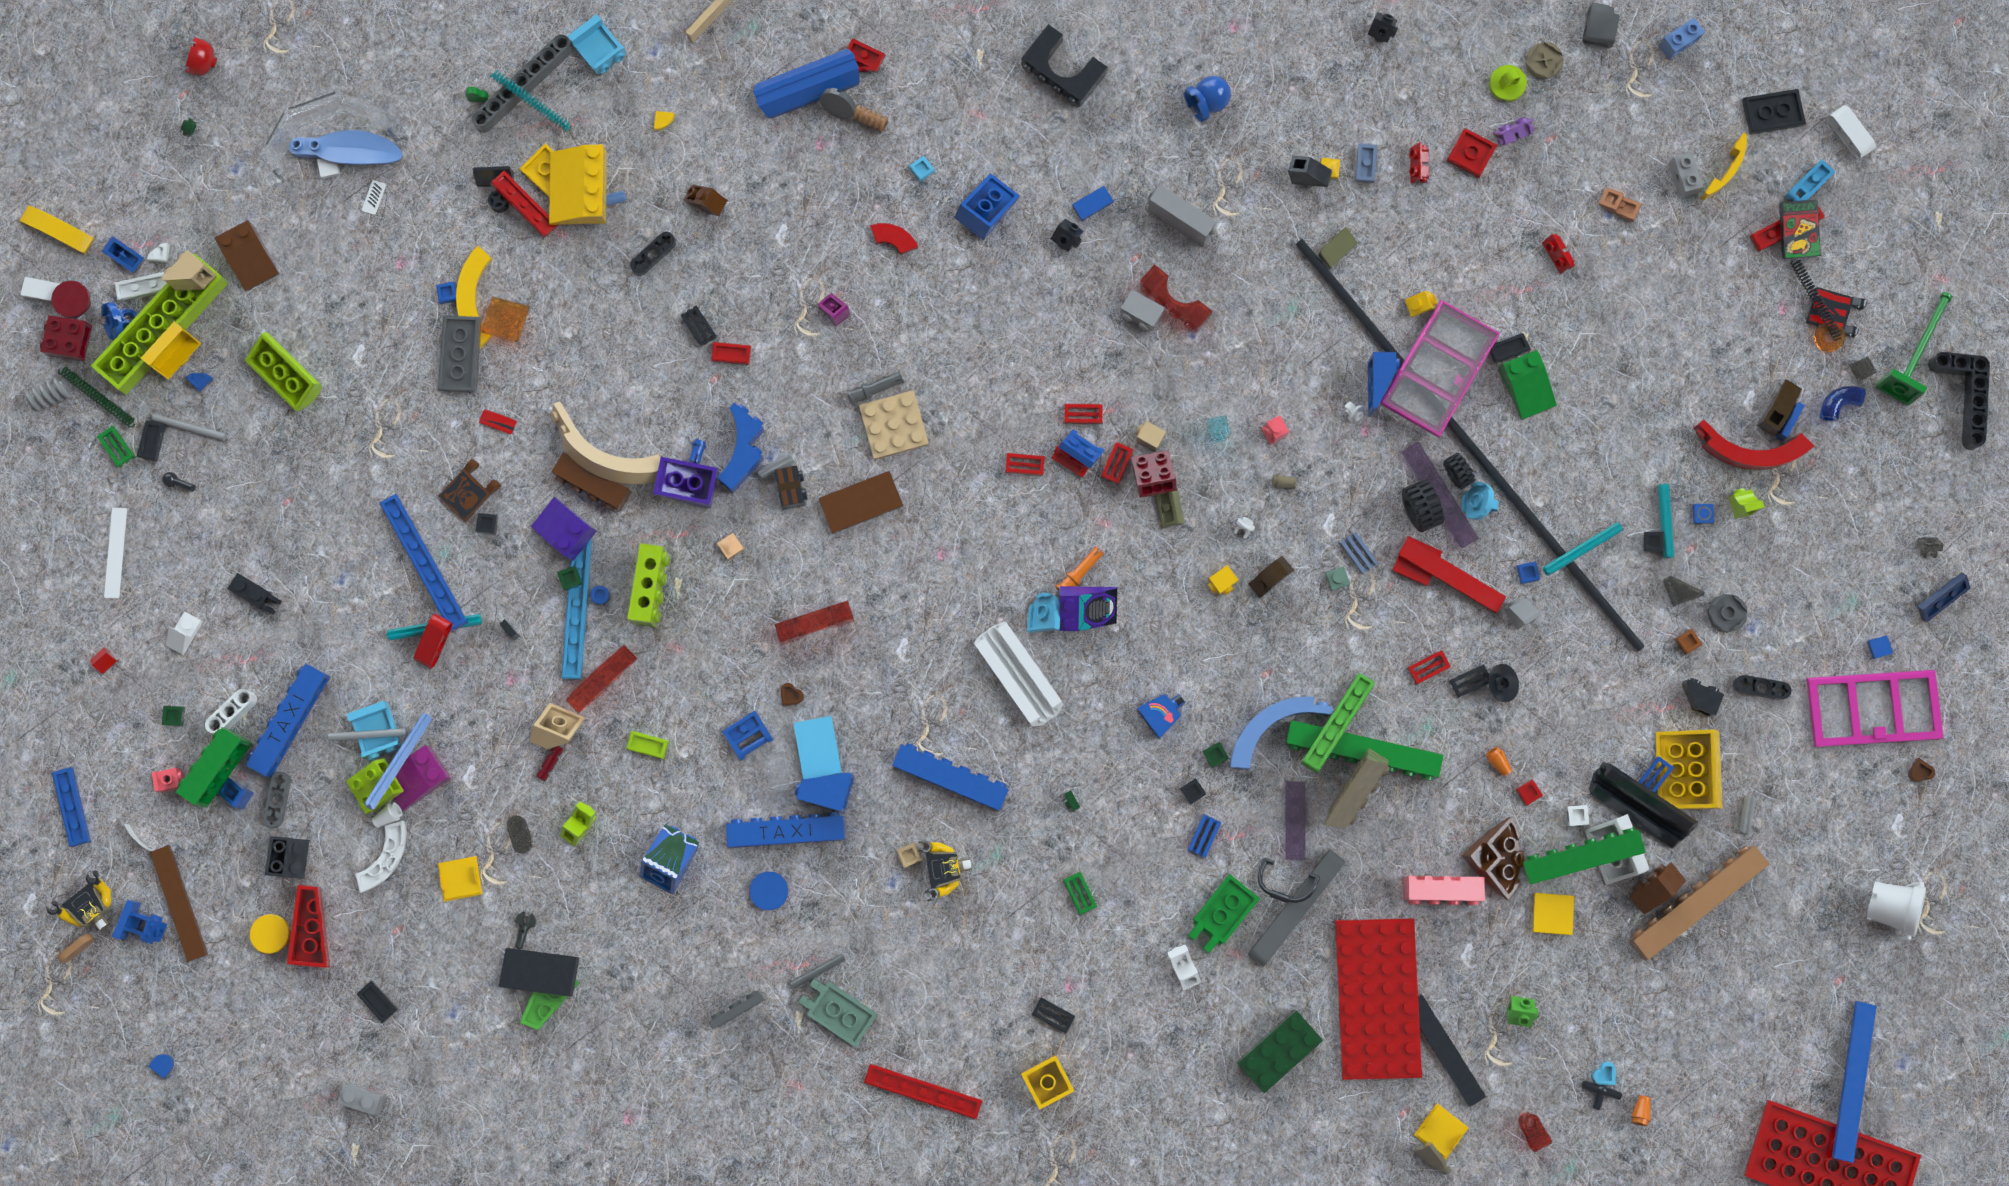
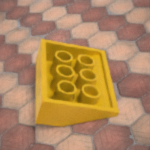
(578, 185)
(1697, 768)

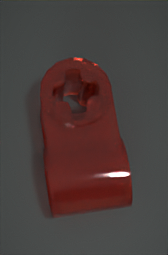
(1536, 1134)

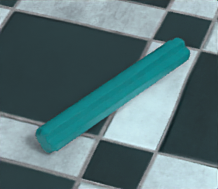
(1666, 520)

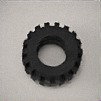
(1422, 505)

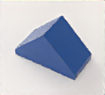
(122, 254)
(235, 793)

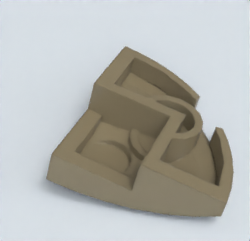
(1432, 1157)

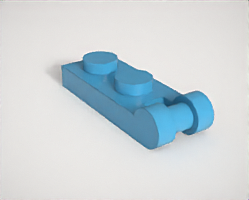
(1811, 182)

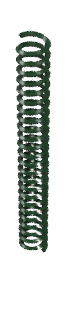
(108, 403)

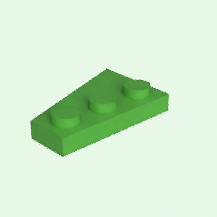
(541, 1008)

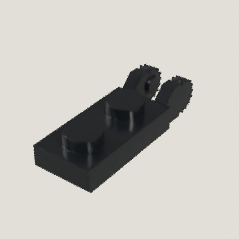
(252, 593)

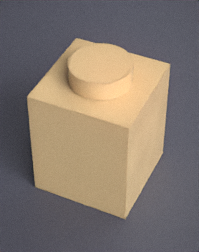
(1150, 435)

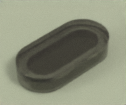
(519, 834)

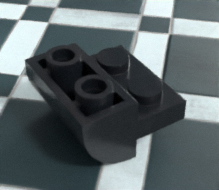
(286, 857)

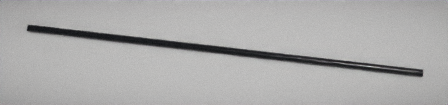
(1477, 454)

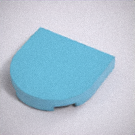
(1044, 614)

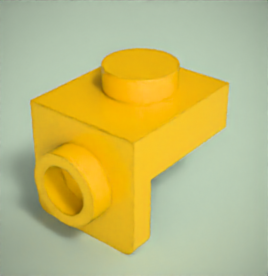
(1421, 303)

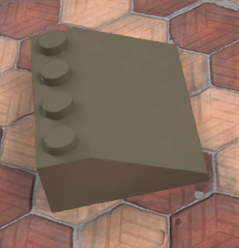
(1356, 790)

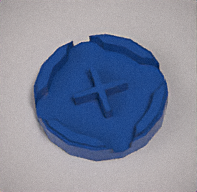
(769, 890)

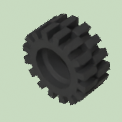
(1459, 471)

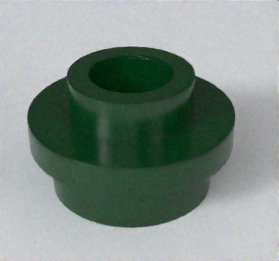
(188, 127)

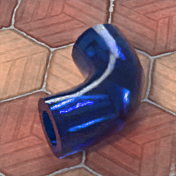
(1840, 397)

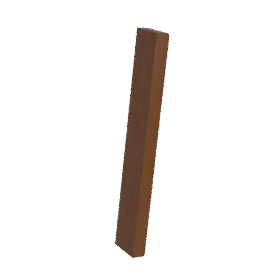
(178, 903)

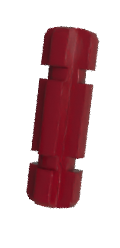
(549, 763)

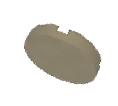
(1544, 60)

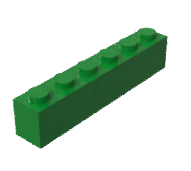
(1584, 857)

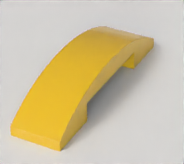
(1738, 152)
(57, 229)

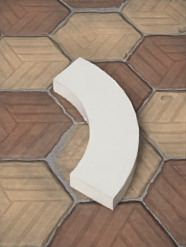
(389, 859)

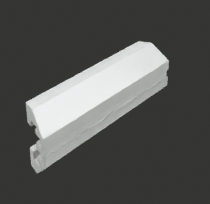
(1019, 674)

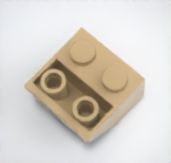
(188, 273)

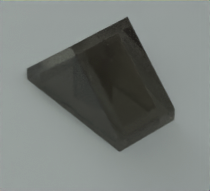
(1681, 592)

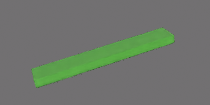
(1338, 723)

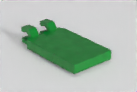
(1223, 912)

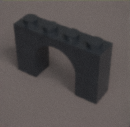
(1074, 88)

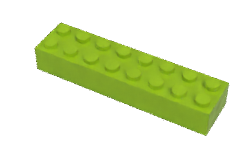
(122, 359)

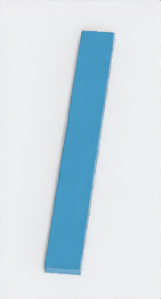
(576, 618)

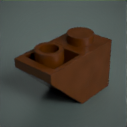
(705, 199)

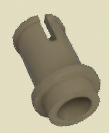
(1284, 481)

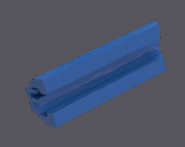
(807, 83)

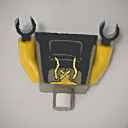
(943, 868)
(87, 905)

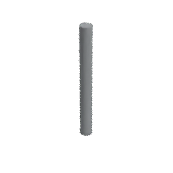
(189, 427)
(367, 734)

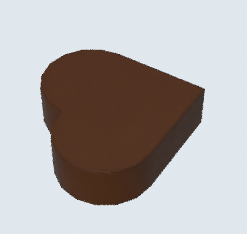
(790, 695)
(1921, 771)

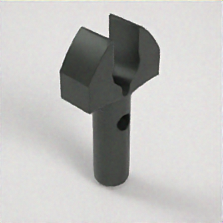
(523, 928)

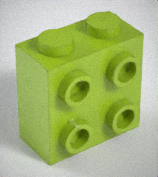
(366, 779)

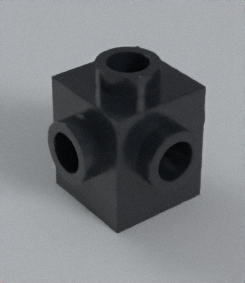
(1383, 27)
(1067, 235)

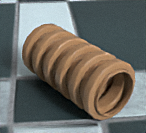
(870, 118)

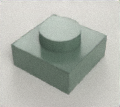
(1337, 578)

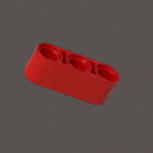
(433, 641)

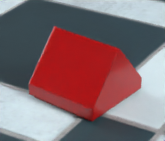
(103, 660)

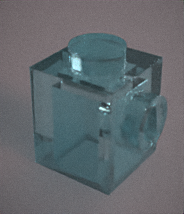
(1218, 428)

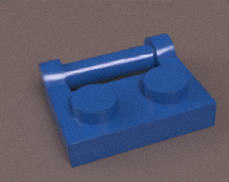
(1081, 449)
(745, 729)

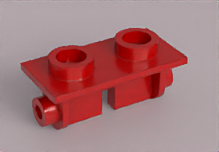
(1418, 155)
(1555, 247)
(1069, 462)

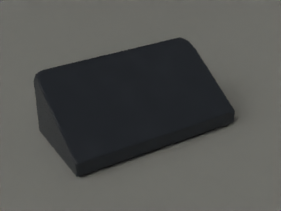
(485, 175)

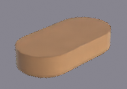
(75, 948)

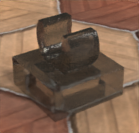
(1930, 544)

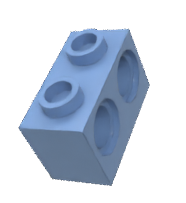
(1681, 38)

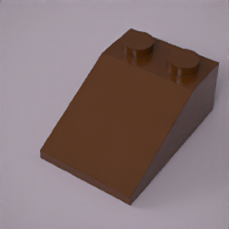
(247, 255)

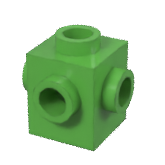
(1521, 1011)

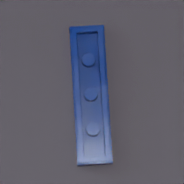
(71, 807)

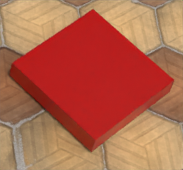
(1471, 152)
(1412, 572)

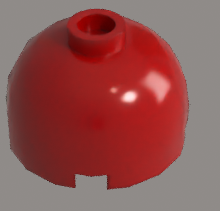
(200, 58)

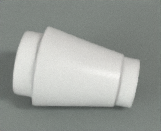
(387, 815)

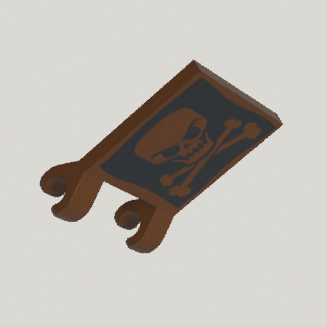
(465, 493)

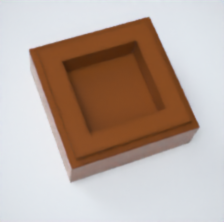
(1688, 641)

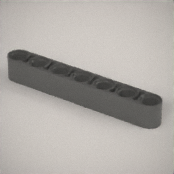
(524, 74)
(1294, 912)

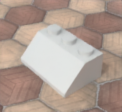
(1623, 868)

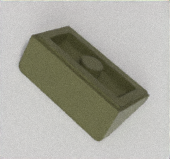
(1337, 247)
(1170, 509)

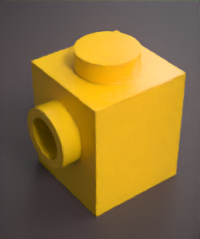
(1222, 581)

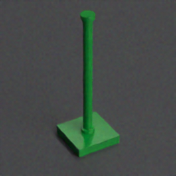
(1901, 385)

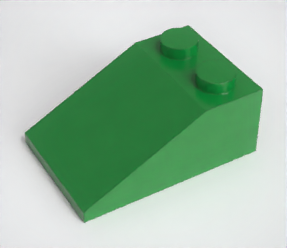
(1528, 384)

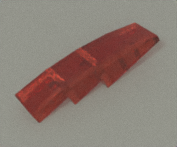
(601, 679)

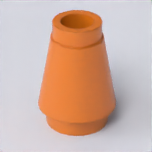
(1498, 760)
(1642, 1111)

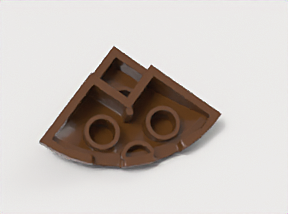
(1498, 857)

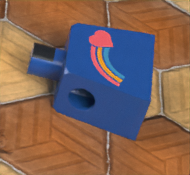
(1161, 713)

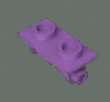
(1521, 127)

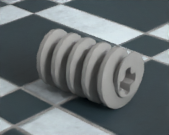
(48, 395)

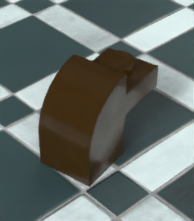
(1271, 576)

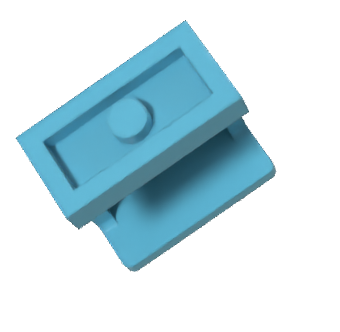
(597, 45)
(375, 718)

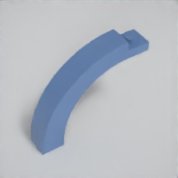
(1255, 728)

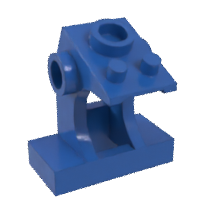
(131, 920)

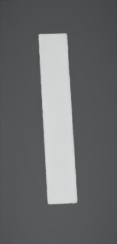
(115, 553)

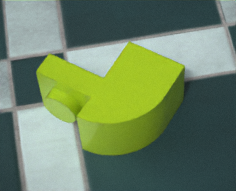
(578, 824)

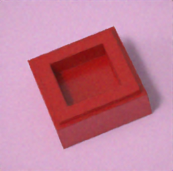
(1529, 792)

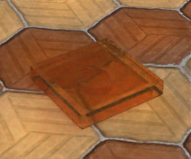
(505, 319)

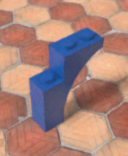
(745, 458)

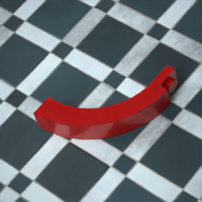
(1747, 458)

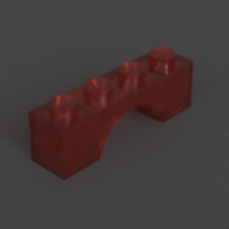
(1192, 314)
(809, 623)

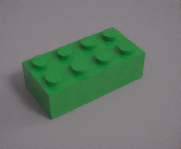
(213, 767)

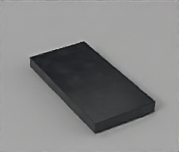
(539, 972)

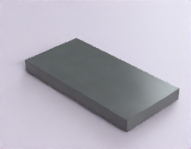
(459, 354)

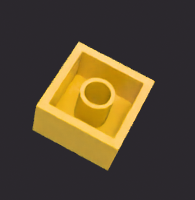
(1047, 1082)

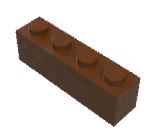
(598, 488)

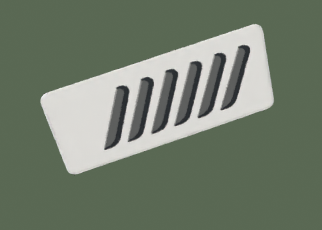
(373, 197)

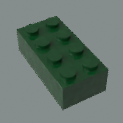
(1279, 1051)

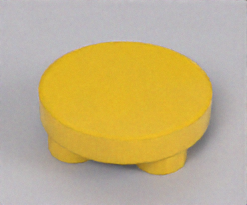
(270, 933)

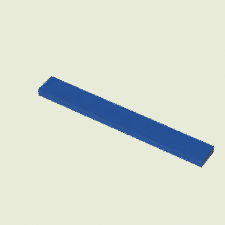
(423, 561)
(1854, 1082)

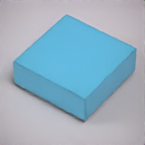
(921, 169)

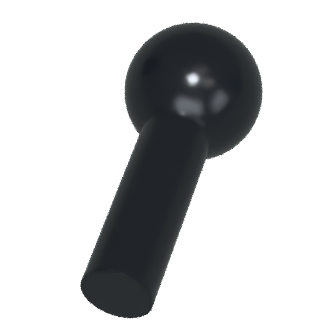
(170, 479)

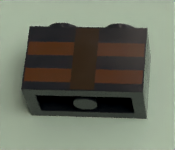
(790, 487)

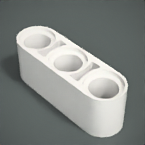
(1851, 132)
(240, 710)

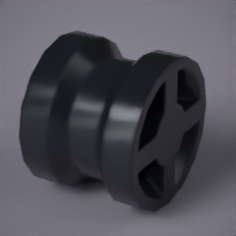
(494, 199)

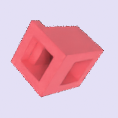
(1275, 430)
(160, 779)

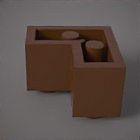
(1659, 888)

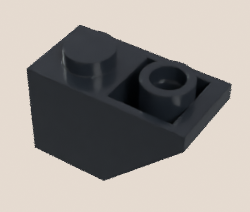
(1308, 172)
(1702, 698)

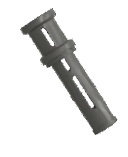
(866, 391)

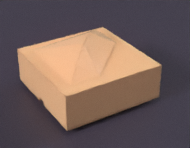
(730, 546)

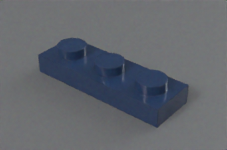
(1944, 597)

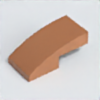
(1619, 205)

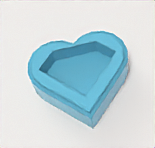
(1605, 1074)

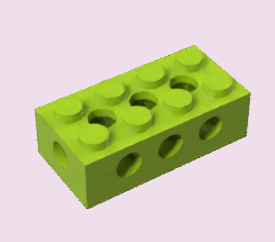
(647, 557)

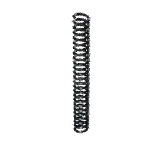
(1819, 299)

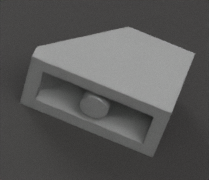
(1522, 612)

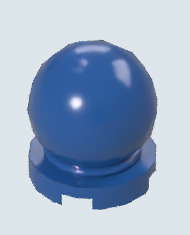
(1210, 96)

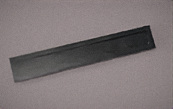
(1448, 1054)

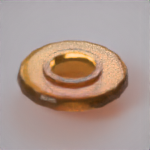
(1823, 344)

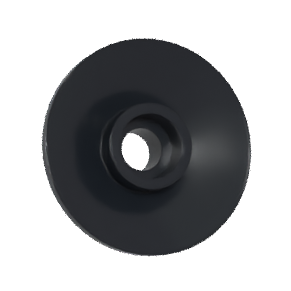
(1503, 683)

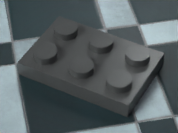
(737, 1009)

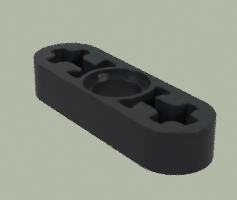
(653, 261)
(1749, 680)

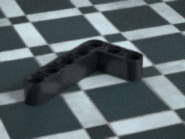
(1971, 392)

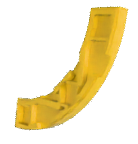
(467, 287)

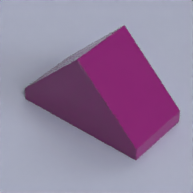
(834, 309)

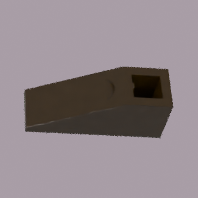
(1779, 408)

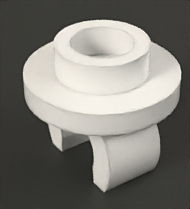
(1355, 413)
(1245, 524)

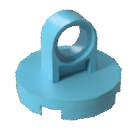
(1479, 501)

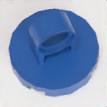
(115, 319)

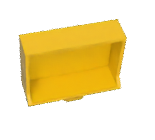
(171, 350)

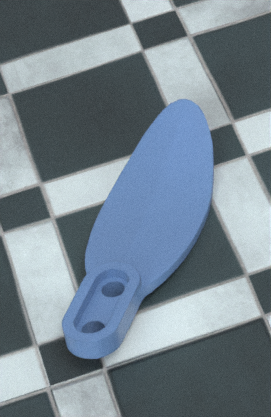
(347, 148)

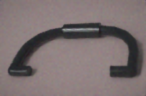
(1280, 896)

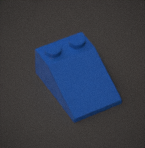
(986, 206)
(1380, 373)

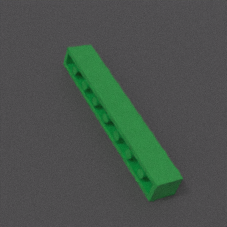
(1354, 747)

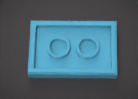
(817, 747)

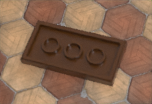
(860, 502)

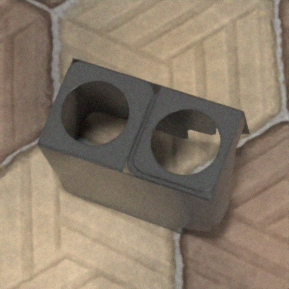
(1600, 25)

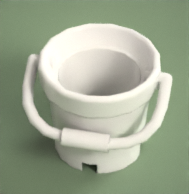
(1897, 907)

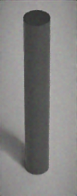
(817, 971)

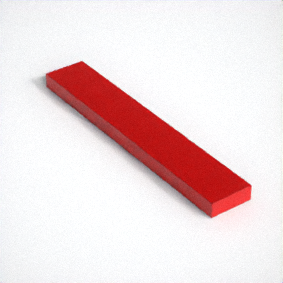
(1451, 575)
(923, 1091)

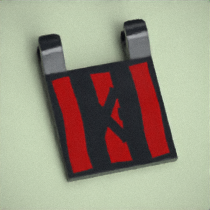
(1839, 308)

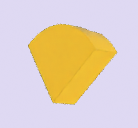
(662, 120)

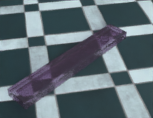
(1453, 514)

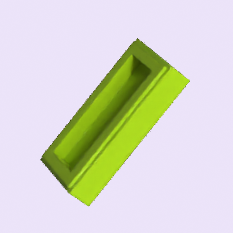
(647, 744)

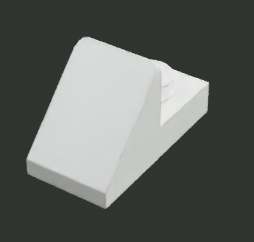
(183, 633)

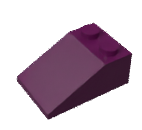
(420, 776)

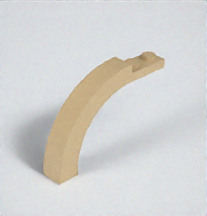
(600, 463)

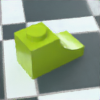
(1744, 503)

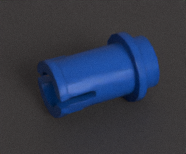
(697, 451)

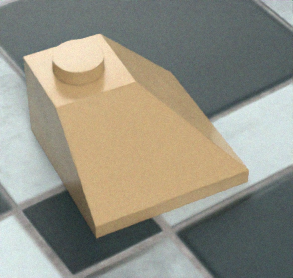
(555, 727)

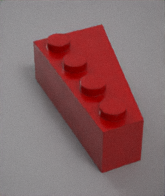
(308, 932)

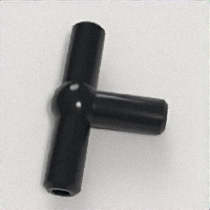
(1601, 1091)

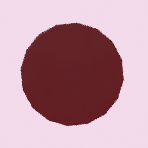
(71, 299)

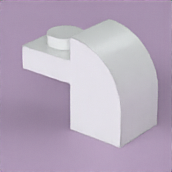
(1183, 967)

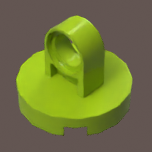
(1507, 83)

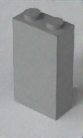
(1181, 215)

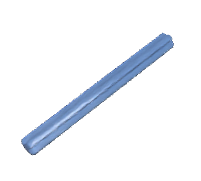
(398, 761)

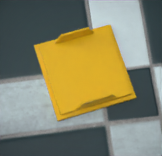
(460, 878)
(1441, 1130)

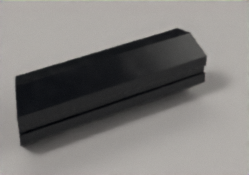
(1641, 804)

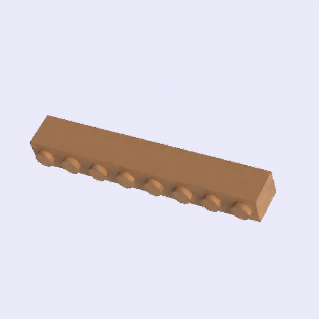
(1699, 902)

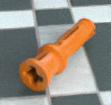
(1073, 578)

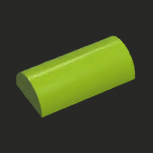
(283, 372)

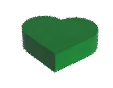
(474, 94)

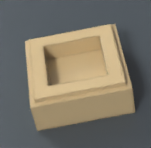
(909, 855)

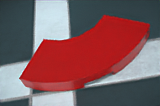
(895, 236)

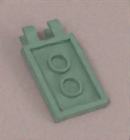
(838, 1012)

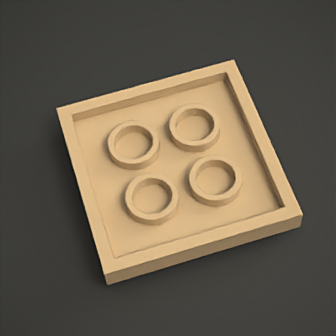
(894, 425)

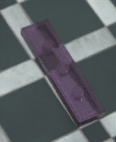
(1294, 820)

